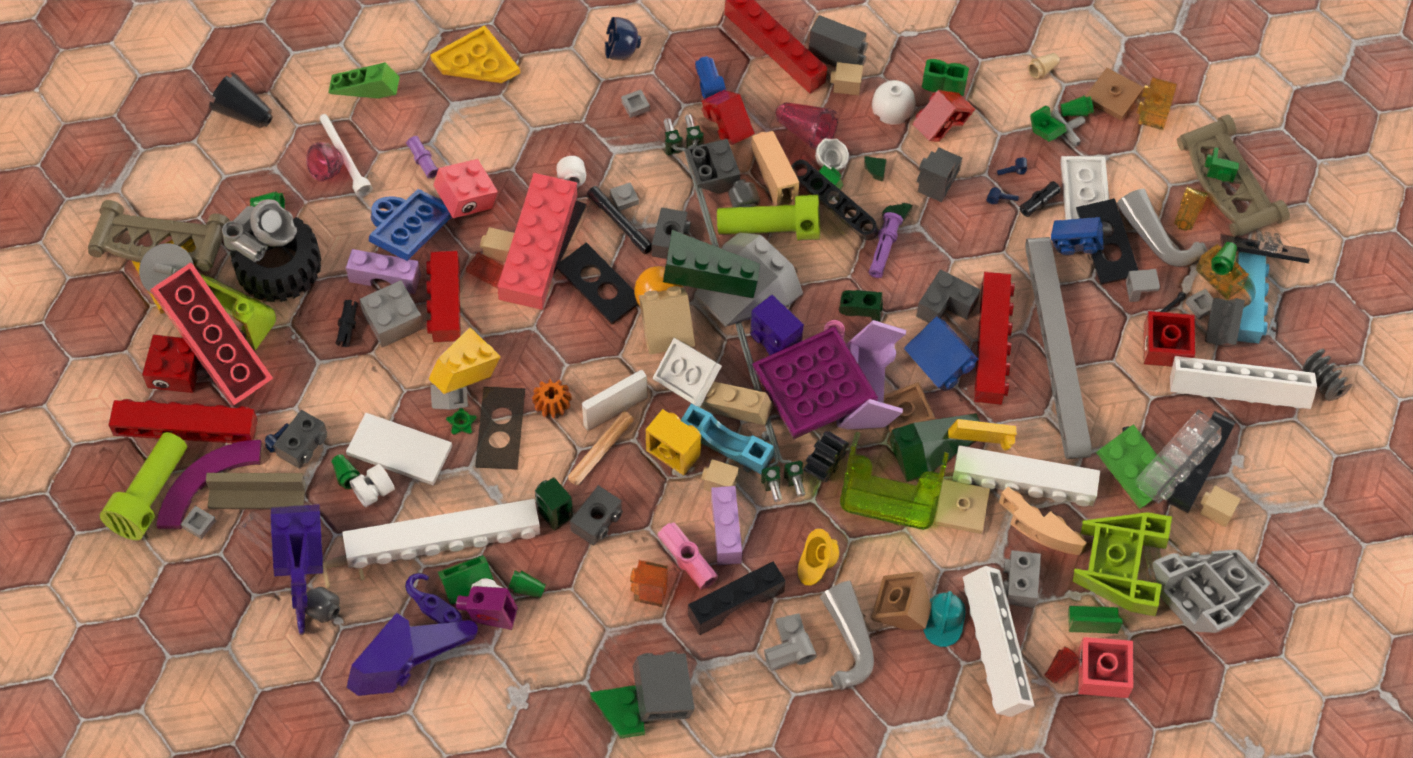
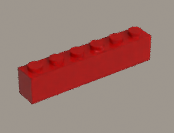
(777, 43)
(993, 338)
(188, 422)

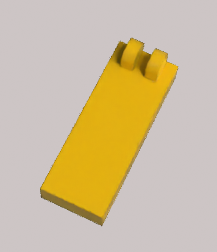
(983, 432)

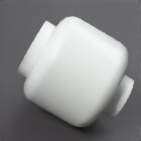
(571, 169)

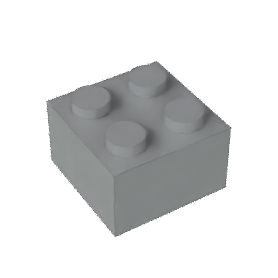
(391, 313)

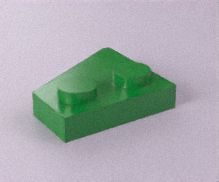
(620, 710)

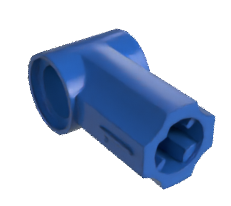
(709, 78)

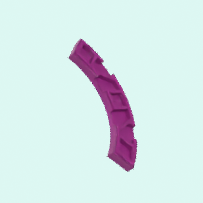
(194, 478)

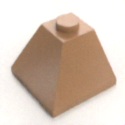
(903, 601)

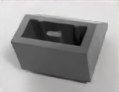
(713, 166)

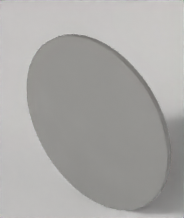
(161, 263)

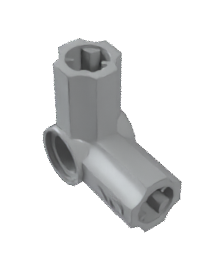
(244, 241)

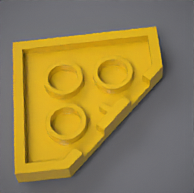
(476, 57)

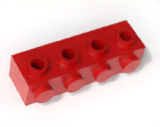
(445, 296)

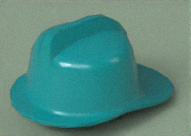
(945, 619)

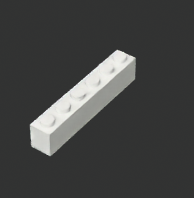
(1243, 382)
(1026, 476)
(998, 642)

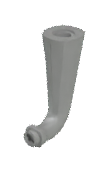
(1142, 217)
(847, 614)

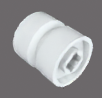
(372, 485)

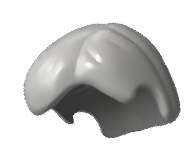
(272, 223)

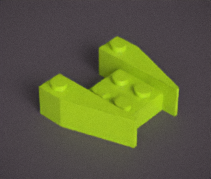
(1117, 559)

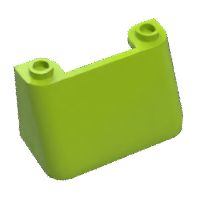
(254, 315)

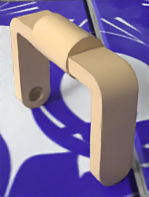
(336, 562)

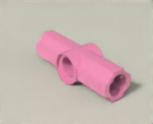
(696, 566)

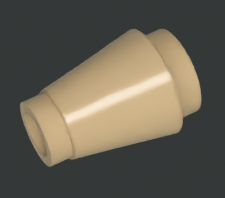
(1043, 65)

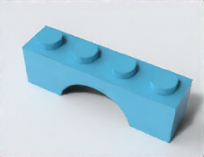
(1252, 320)
(743, 449)

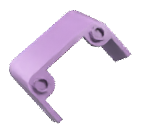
(873, 352)

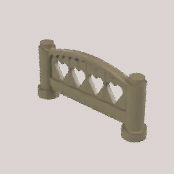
(1261, 210)
(114, 223)

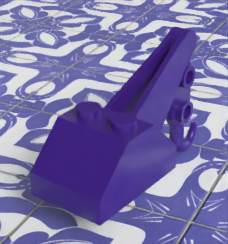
(297, 550)
(400, 647)

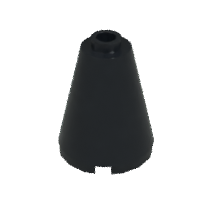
(240, 102)

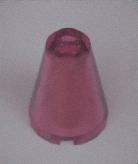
(808, 122)

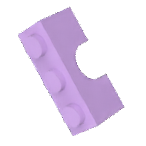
(366, 266)
(726, 525)

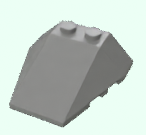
(775, 278)
(1209, 589)

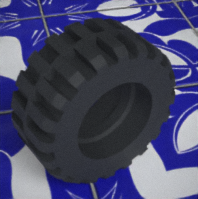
(283, 280)

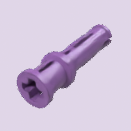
(887, 236)

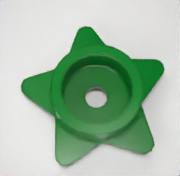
(458, 416)

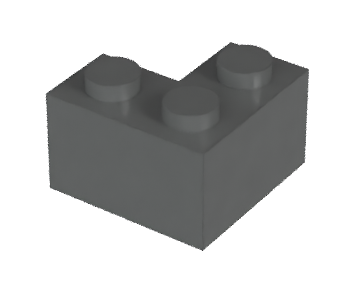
(938, 173)
(948, 294)

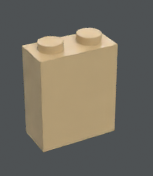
(666, 317)

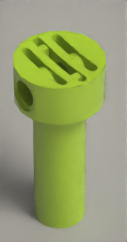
(798, 218)
(130, 512)

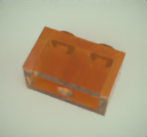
(649, 583)

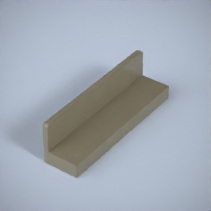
(255, 490)

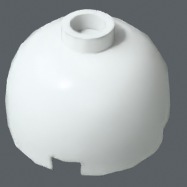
(893, 102)

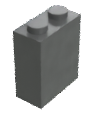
(837, 42)
(663, 686)

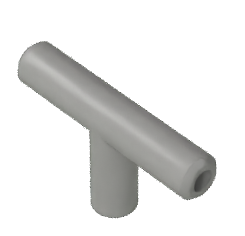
(1070, 134)

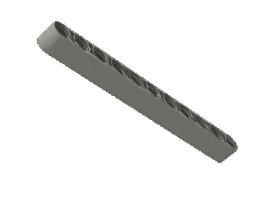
(1058, 348)

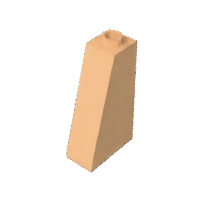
(775, 169)

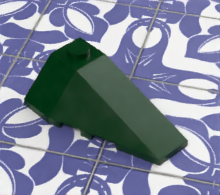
(922, 445)

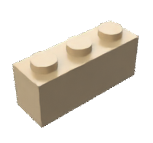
(738, 403)

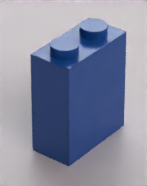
(941, 354)

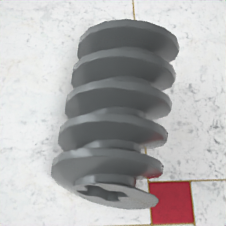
(1325, 376)

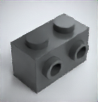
(300, 439)

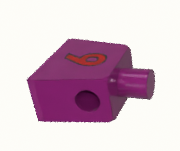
(489, 606)

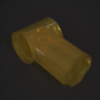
(1191, 204)

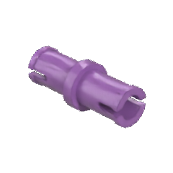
(422, 157)

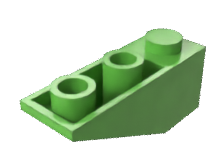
(368, 82)

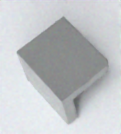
(1140, 282)
(450, 400)

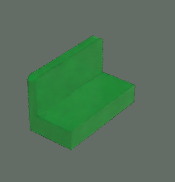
(460, 577)
(1094, 619)

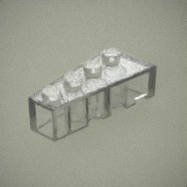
(1179, 457)

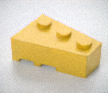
(464, 363)

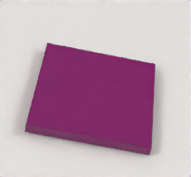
(814, 382)

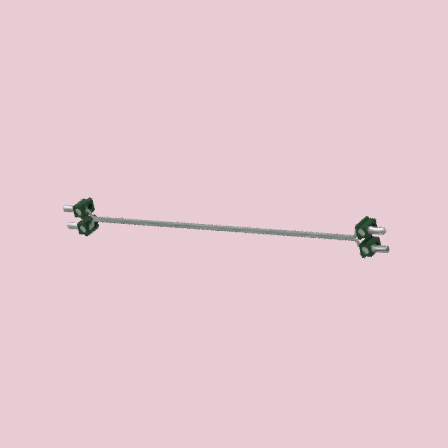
(769, 476)

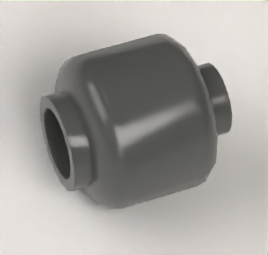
(743, 194)
(322, 604)

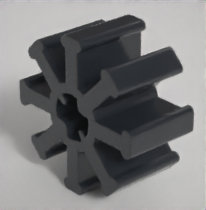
(826, 456)

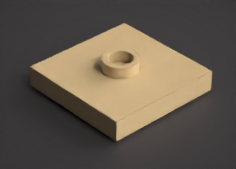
(962, 506)

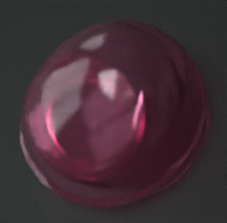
(323, 161)

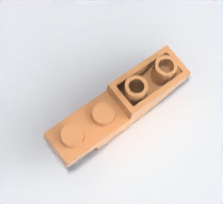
(1046, 530)

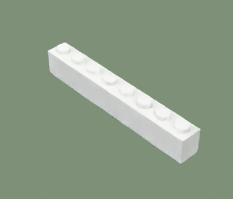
(441, 533)

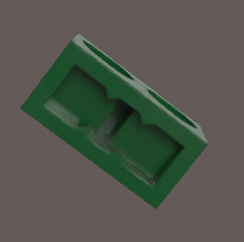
(553, 503)

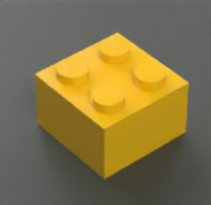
(673, 441)

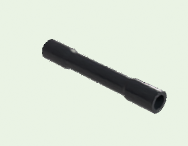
(604, 203)

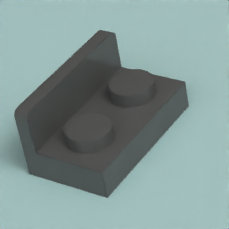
(1224, 322)

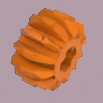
(551, 390)

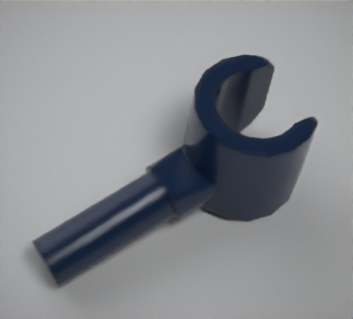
(1020, 167)
(995, 194)
(271, 439)

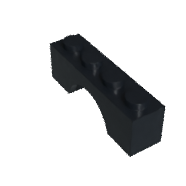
(718, 605)

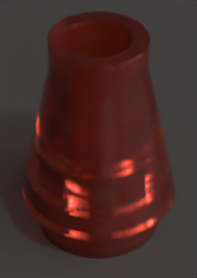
(1063, 663)

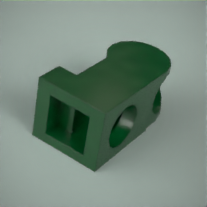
(862, 304)

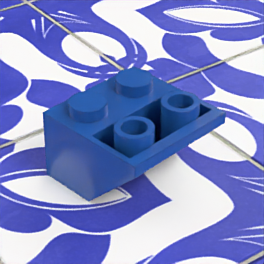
(1077, 235)

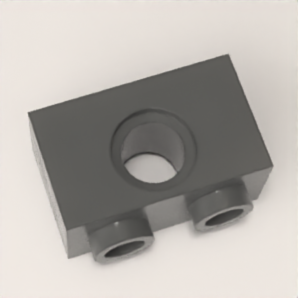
(668, 220)
(600, 503)

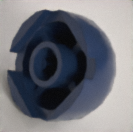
(622, 39)

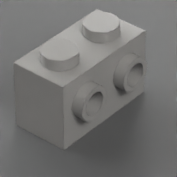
(1022, 578)

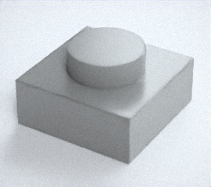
(635, 103)
(624, 196)
(1200, 303)
(198, 522)
(789, 626)

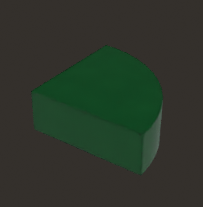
(875, 167)
(900, 209)

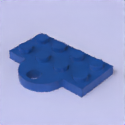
(407, 222)

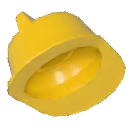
(818, 556)

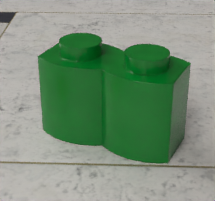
(944, 76)

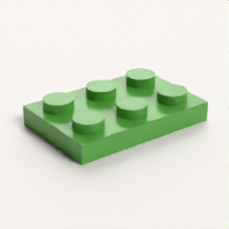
(1127, 459)

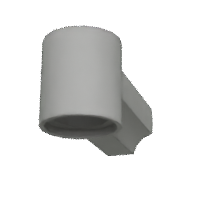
(796, 650)

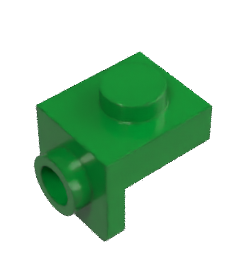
(1045, 125)
(1221, 168)
(832, 175)

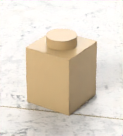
(847, 78)
(496, 244)
(719, 475)
(1219, 505)

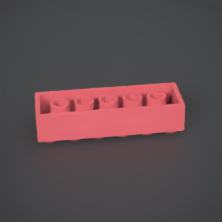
(537, 241)
(211, 334)

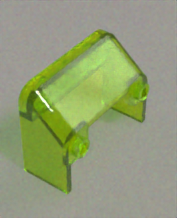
(887, 498)

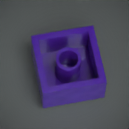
(775, 326)

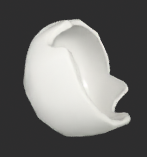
(832, 154)

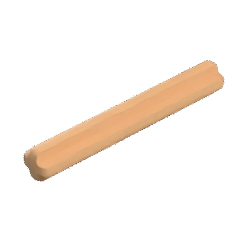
(600, 448)

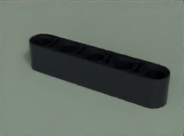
(841, 207)
(1187, 491)

